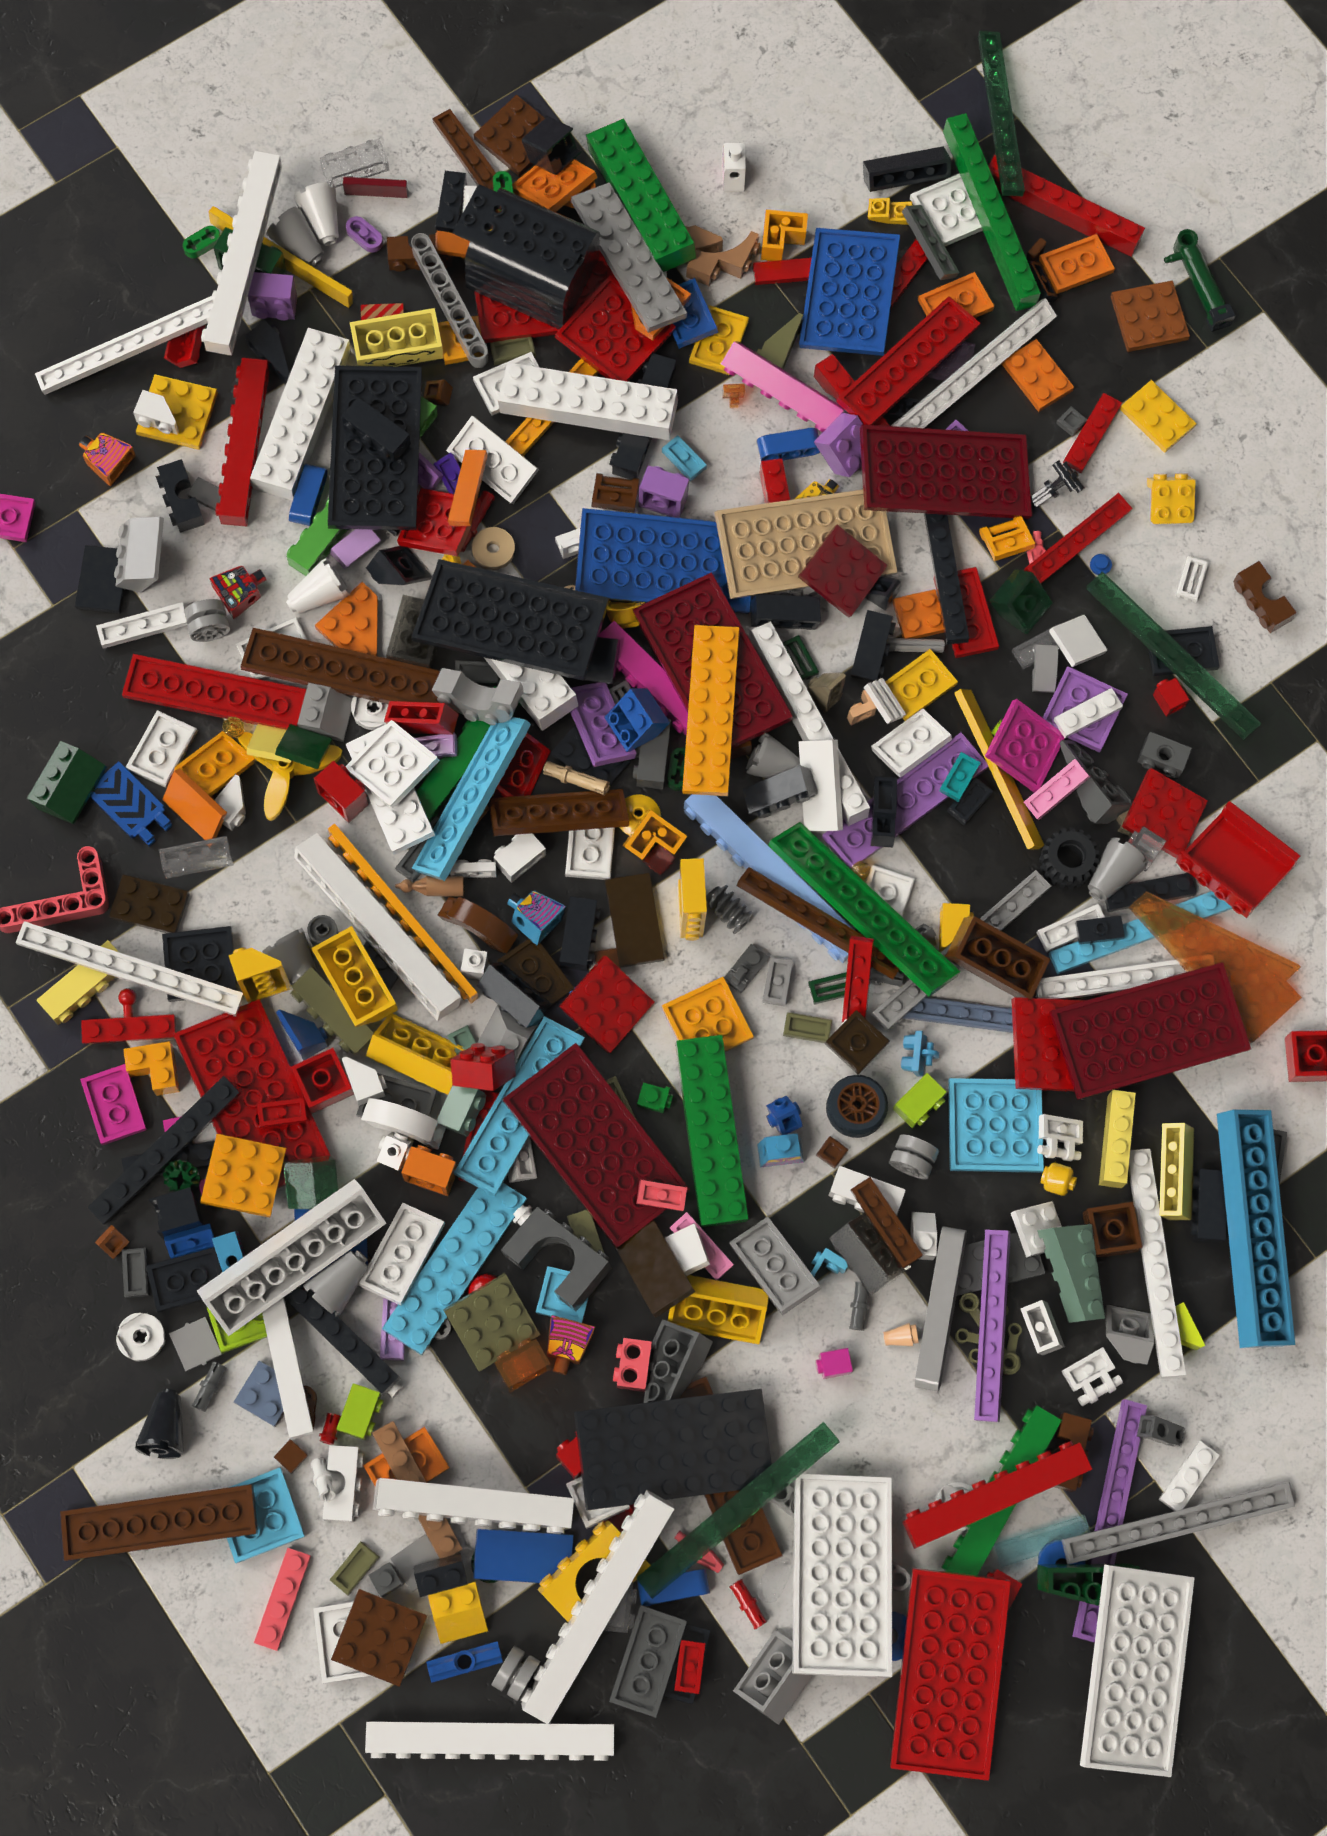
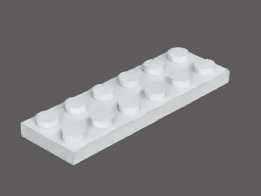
(407, 821)

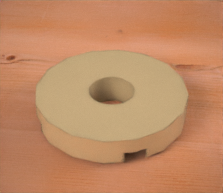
(491, 536)

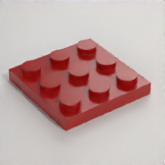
(433, 529)
(1166, 811)
(606, 1004)

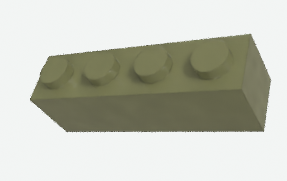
(326, 1005)

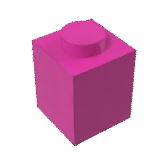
(834, 1363)

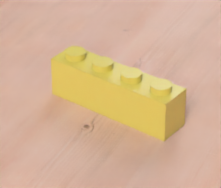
(74, 991)
(1117, 1139)
(1176, 1171)

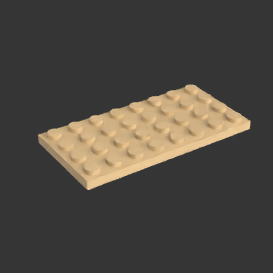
(773, 541)

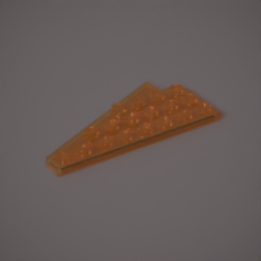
(1253, 972)

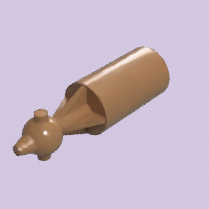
(434, 887)

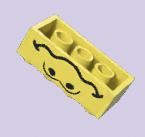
(397, 339)

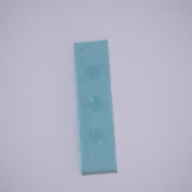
(1031, 1543)

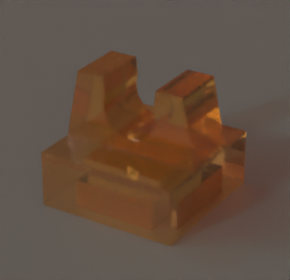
(733, 392)

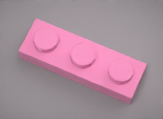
(1057, 789)
(718, 1260)

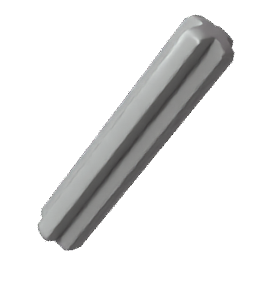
(916, 645)

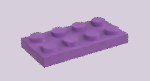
(598, 737)

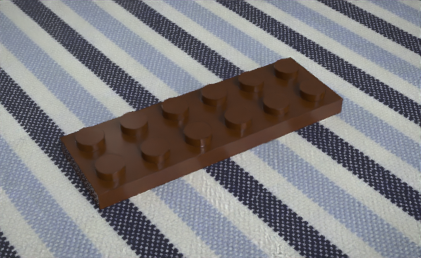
(558, 812)

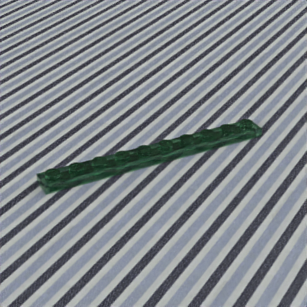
(1001, 114)
(1173, 655)
(737, 1510)

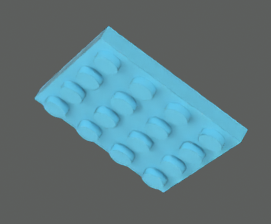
(994, 1126)

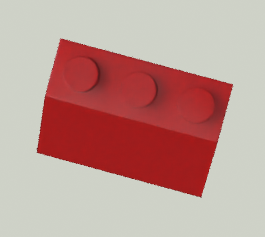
(523, 769)

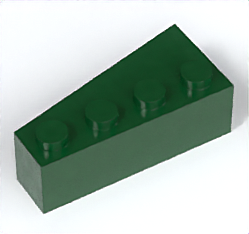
(1074, 1581)

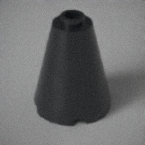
(163, 1427)

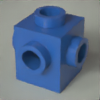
(784, 1115)

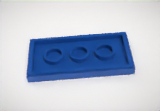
(518, 1555)

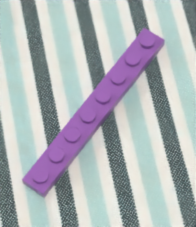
(992, 1326)

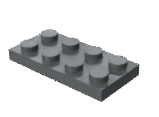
(1019, 1267)
(648, 1661)

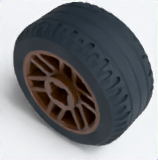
(844, 1114)

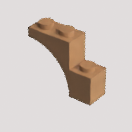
(734, 261)

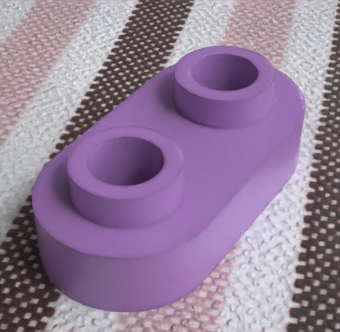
(365, 235)

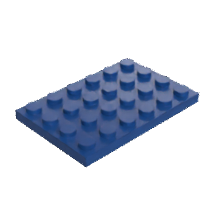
(849, 291)

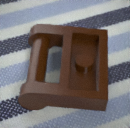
(614, 497)

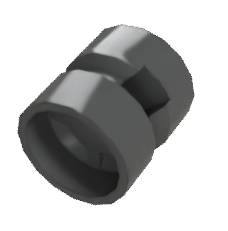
(321, 929)

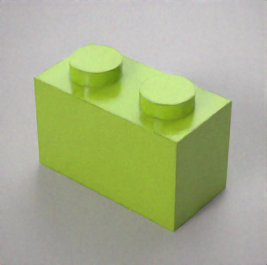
(920, 1100)
(359, 1412)

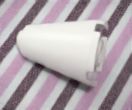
(320, 211)
(317, 589)

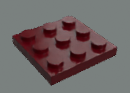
(842, 571)

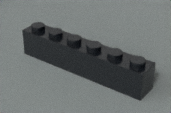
(633, 448)

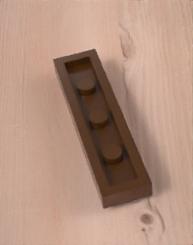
(886, 1223)

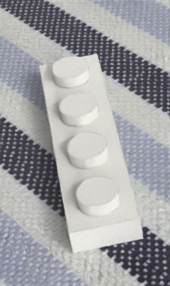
(142, 625)

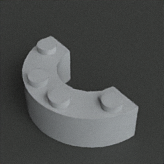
(477, 701)

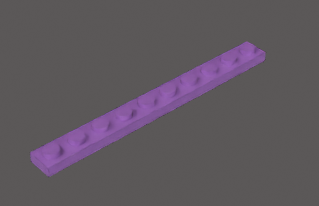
(1113, 1499)

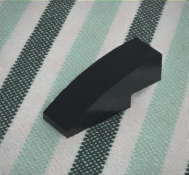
(884, 811)

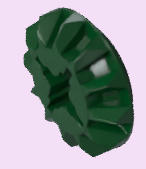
(190, 1175)

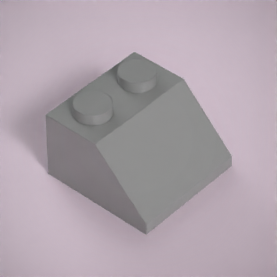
(325, 712)

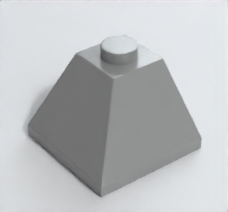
(505, 1031)
(1130, 1333)

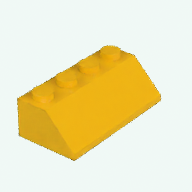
(258, 974)
(355, 978)
(414, 1052)
(722, 1310)

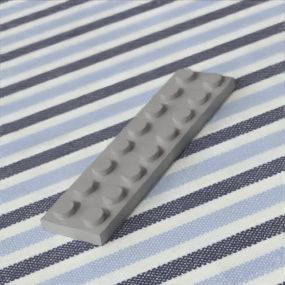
(629, 258)

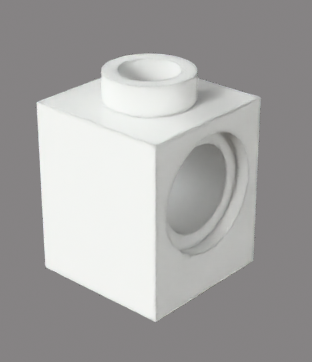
(474, 964)

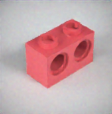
(638, 1365)

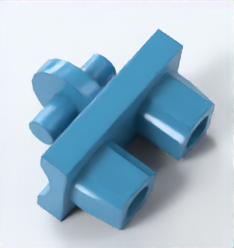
(917, 1063)

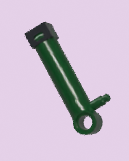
(1218, 312)

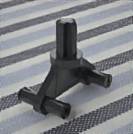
(1066, 477)

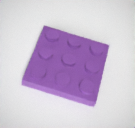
(1073, 690)

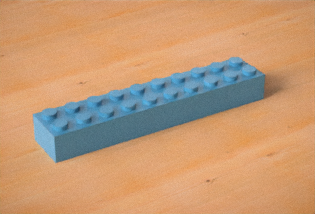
(1255, 1229)

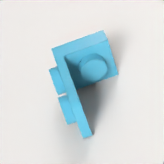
(834, 1262)

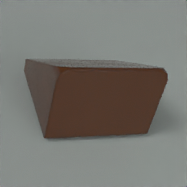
(438, 392)

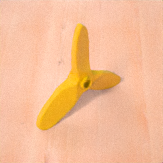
(279, 784)

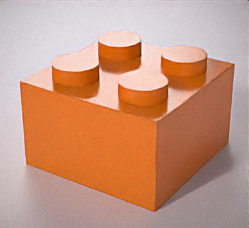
(429, 1170)

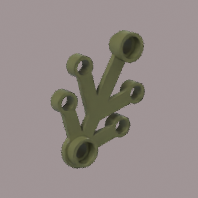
(1009, 1353)

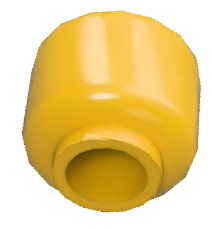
(1058, 1179)

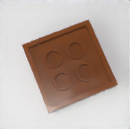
(1150, 316)

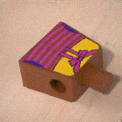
(567, 1342)

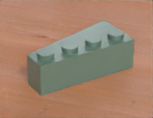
(1075, 1270)

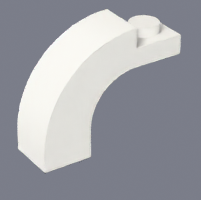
(403, 1121)

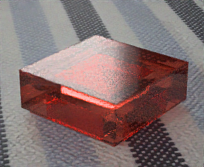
(659, 859)

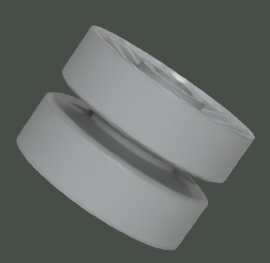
(207, 620)
(913, 1156)
(515, 1673)

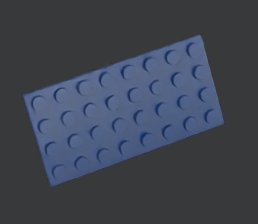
(647, 556)

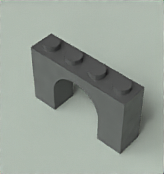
(542, 1230)

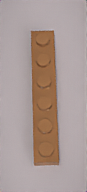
(406, 1469)

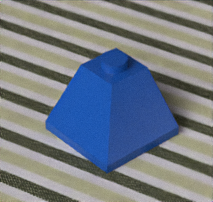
(303, 1034)

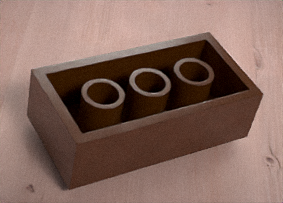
(997, 958)

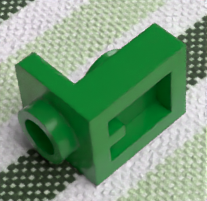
(654, 1098)

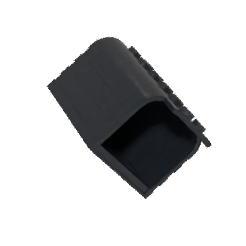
(529, 257)

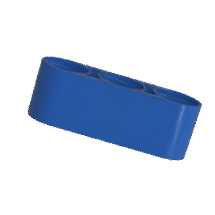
(788, 444)
(308, 494)
(685, 1586)

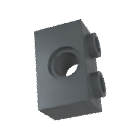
(1176, 753)

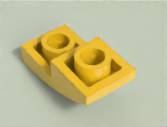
(888, 212)

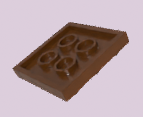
(504, 134)
(379, 1637)

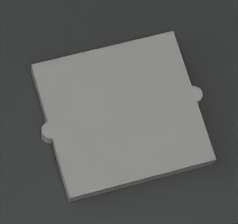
(195, 1344)
(414, 1554)

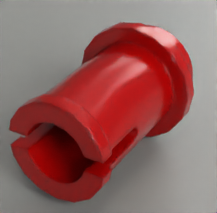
(329, 1431)

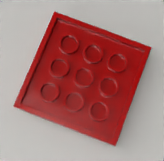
(606, 336)
(1036, 1046)

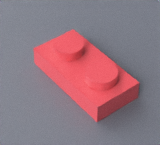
(661, 1195)

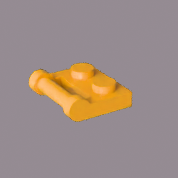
(1008, 543)

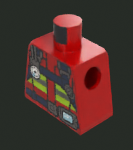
(237, 589)

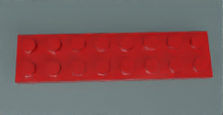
(908, 362)
(213, 692)

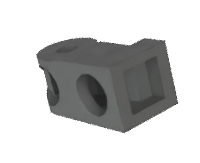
(1160, 1431)

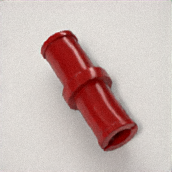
(748, 1604)

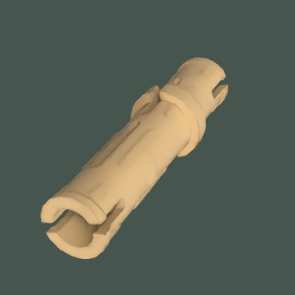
(568, 775)

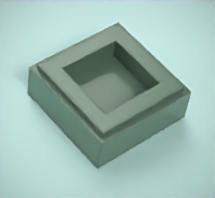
(462, 1037)

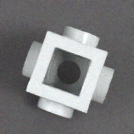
(394, 1150)

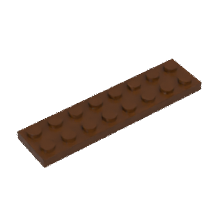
(158, 1522)
(752, 1541)

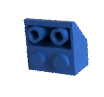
(636, 718)

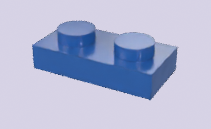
(189, 1241)

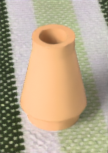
(902, 1336)

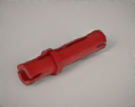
(486, 499)

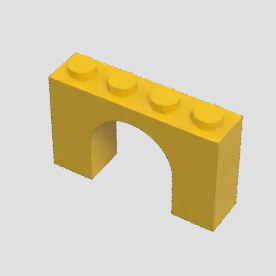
(692, 898)
(560, 1587)

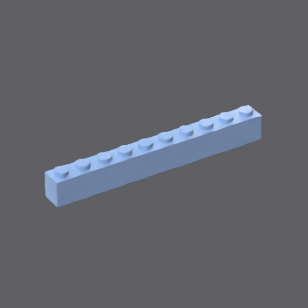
(752, 852)

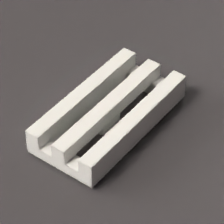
(1187, 595)
(884, 700)

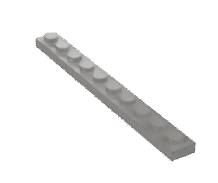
(998, 916)
(1177, 1523)

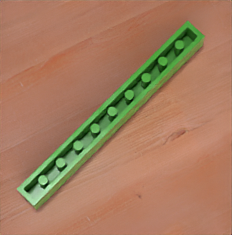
(318, 540)

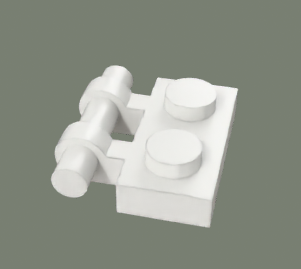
(1060, 1129)
(1089, 1369)

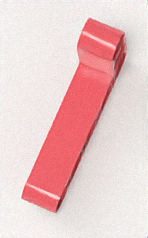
(63, 902)

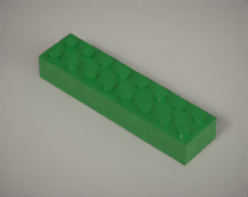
(641, 194)
(711, 1131)

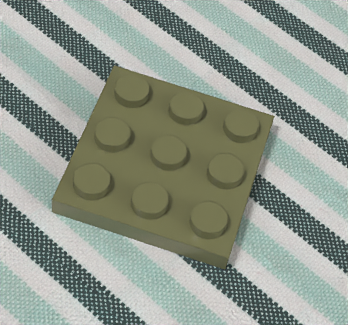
(491, 1321)

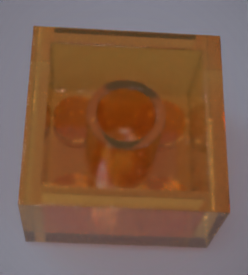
(522, 1364)

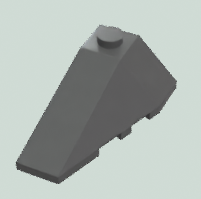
(1097, 794)
(675, 1361)

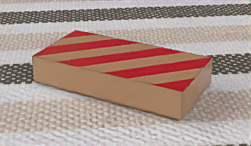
(371, 311)

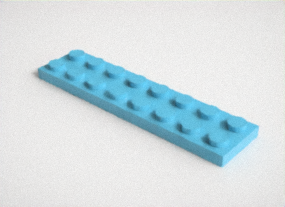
(470, 798)
(500, 1134)
(453, 1266)

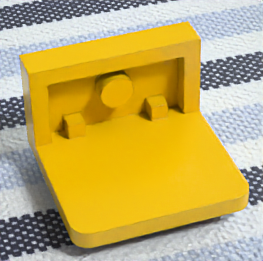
(1172, 498)

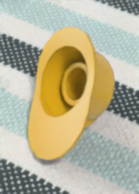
(623, 613)

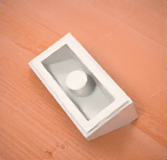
(524, 1165)

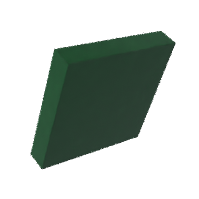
(303, 746)

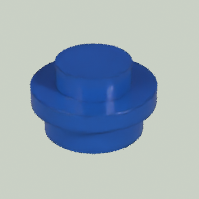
(1100, 563)

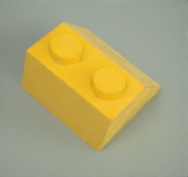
(458, 1613)

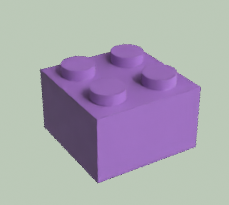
(272, 296)
(841, 444)
(663, 491)

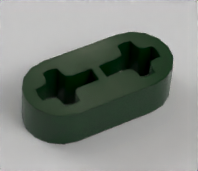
(673, 768)

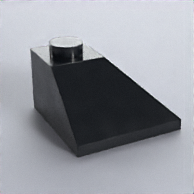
(397, 567)

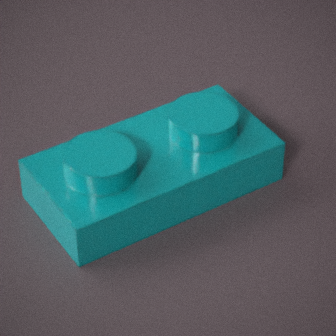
(959, 777)

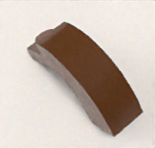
(480, 922)

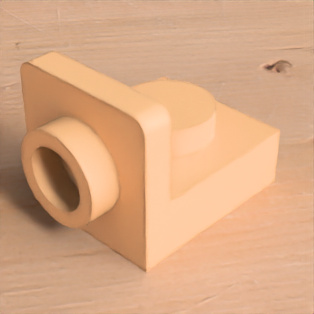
(861, 711)

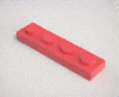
(282, 1599)

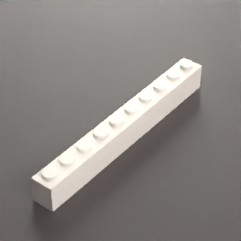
(242, 253)
(805, 713)
(378, 926)
(596, 1607)
(489, 1738)

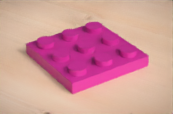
(1025, 745)

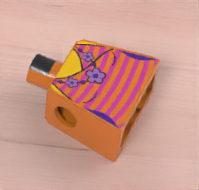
(107, 456)

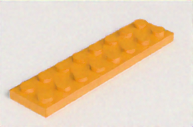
(711, 710)

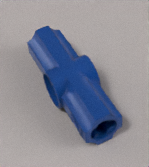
(448, 1666)

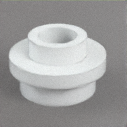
(522, 1214)

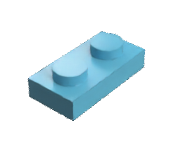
(684, 458)

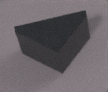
(883, 592)

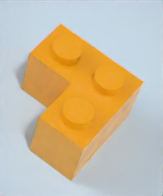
(782, 228)
(651, 830)
(158, 1062)

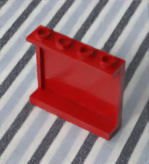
(1238, 860)

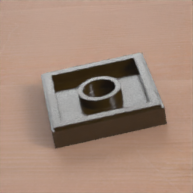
(857, 1042)

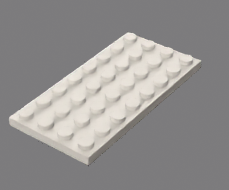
(842, 1576)
(1137, 1671)

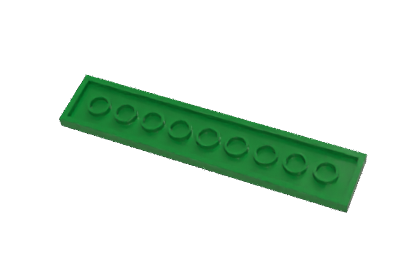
(864, 909)

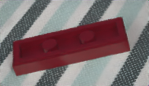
(375, 187)

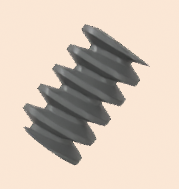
(728, 908)

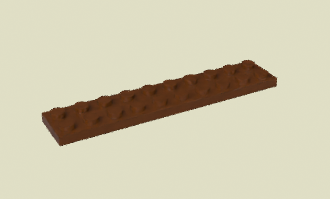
(338, 668)

